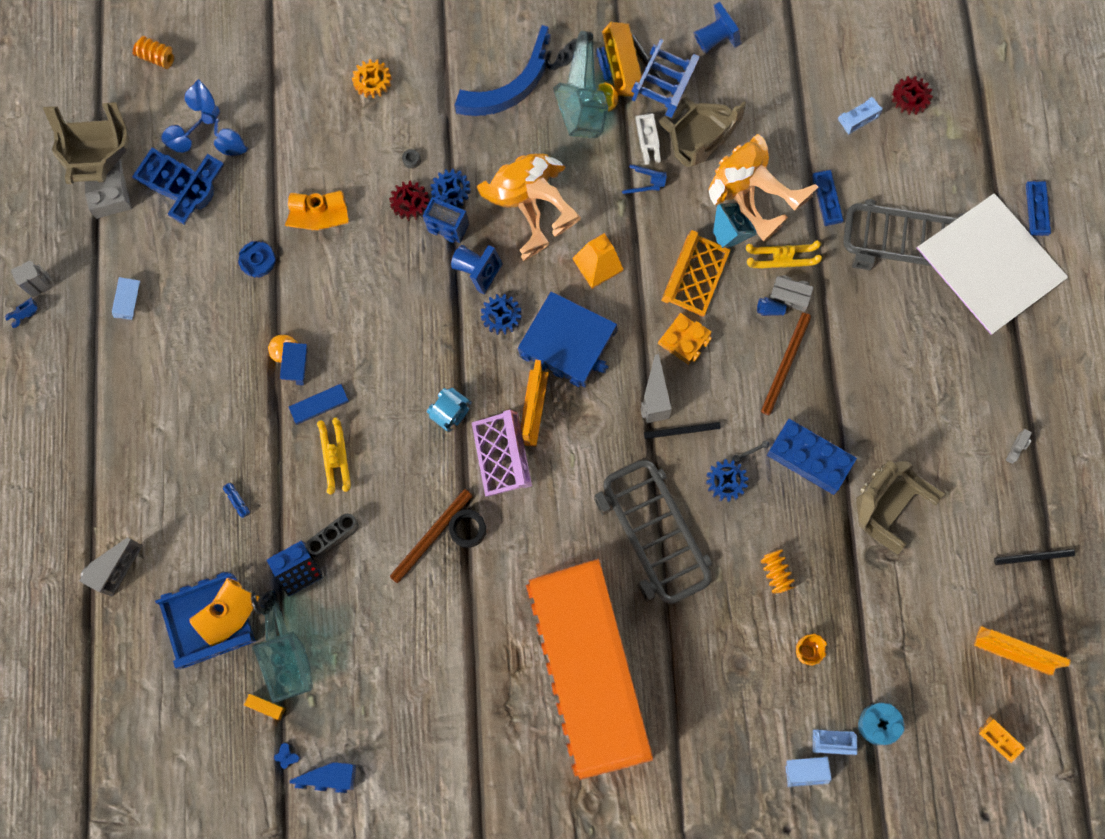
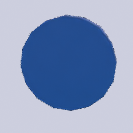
(256, 259)

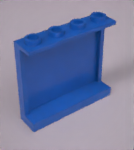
(566, 339)
(185, 641)

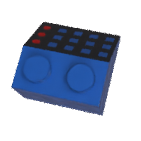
(294, 568)

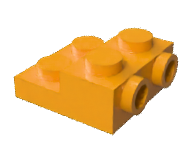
(685, 339)

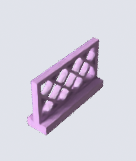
(517, 453)

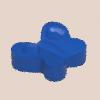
(285, 757)

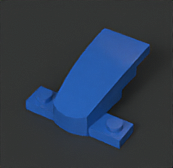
(179, 182)

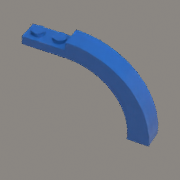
(511, 94)

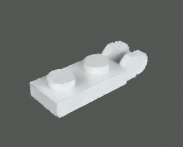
(648, 136)

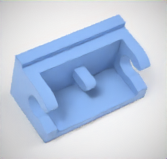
(860, 115)
(125, 298)
(834, 742)
(807, 772)

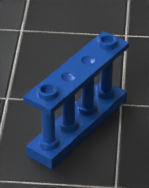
(676, 90)

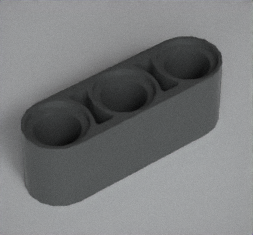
(322, 536)

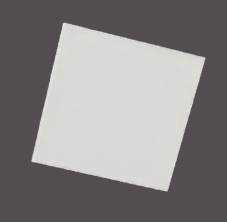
(992, 263)

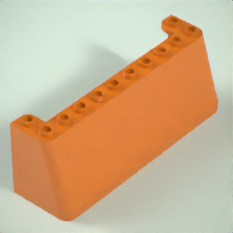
(589, 670)

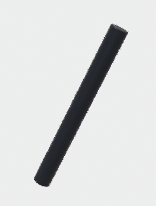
(646, 59)
(682, 430)
(1034, 557)

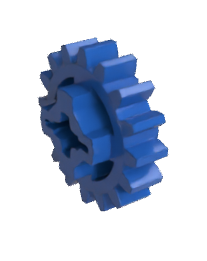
(451, 181)
(508, 315)
(732, 485)

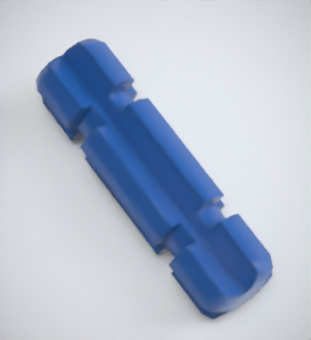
(604, 63)
(236, 500)

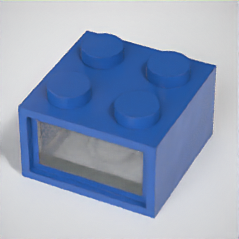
(445, 220)

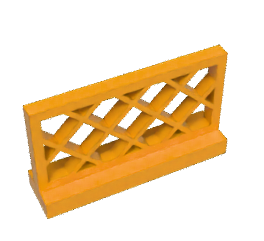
(680, 271)
(534, 404)
(1019, 651)

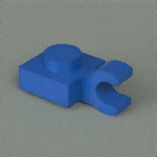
(24, 310)

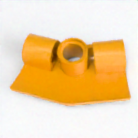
(328, 214)
(218, 626)

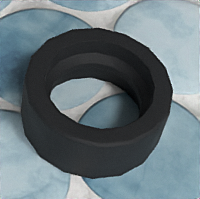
(472, 542)

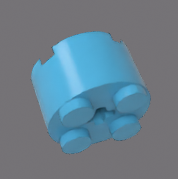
(449, 408)
(892, 727)

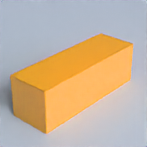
(264, 706)

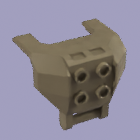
(701, 129)
(90, 147)
(886, 498)

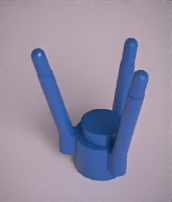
(657, 178)

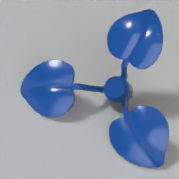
(200, 98)

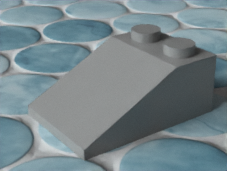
(108, 196)
(656, 399)
(110, 568)

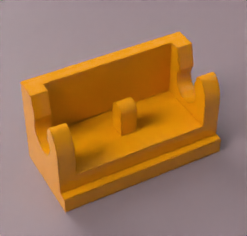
(1001, 739)

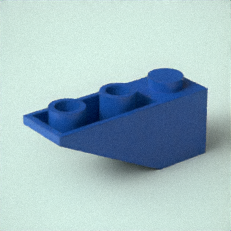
(333, 775)

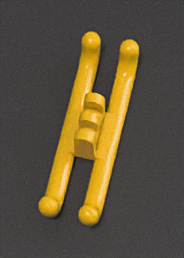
(783, 256)
(334, 456)

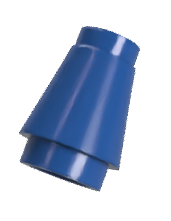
(769, 307)

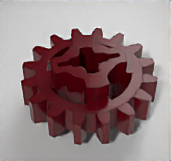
(914, 94)
(400, 204)

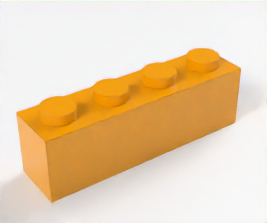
(621, 57)

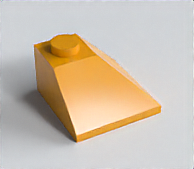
(598, 261)

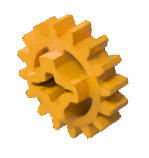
(371, 80)

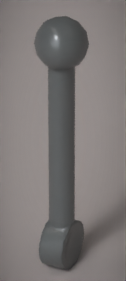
(765, 444)

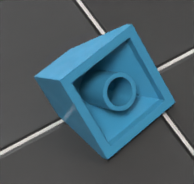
(731, 225)

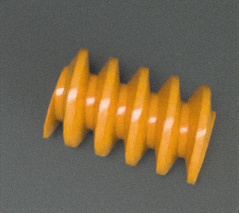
(153, 52)
(777, 572)

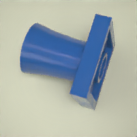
(718, 30)
(481, 268)

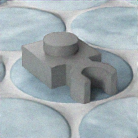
(1021, 442)

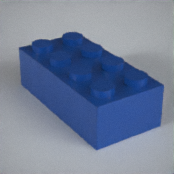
(811, 456)

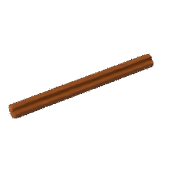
(786, 363)
(430, 536)

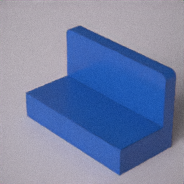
(293, 362)

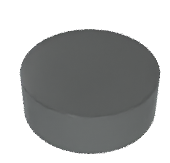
(411, 158)

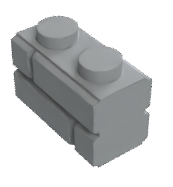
(32, 278)
(791, 293)

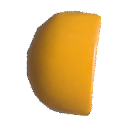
(611, 95)
(276, 346)
(811, 649)

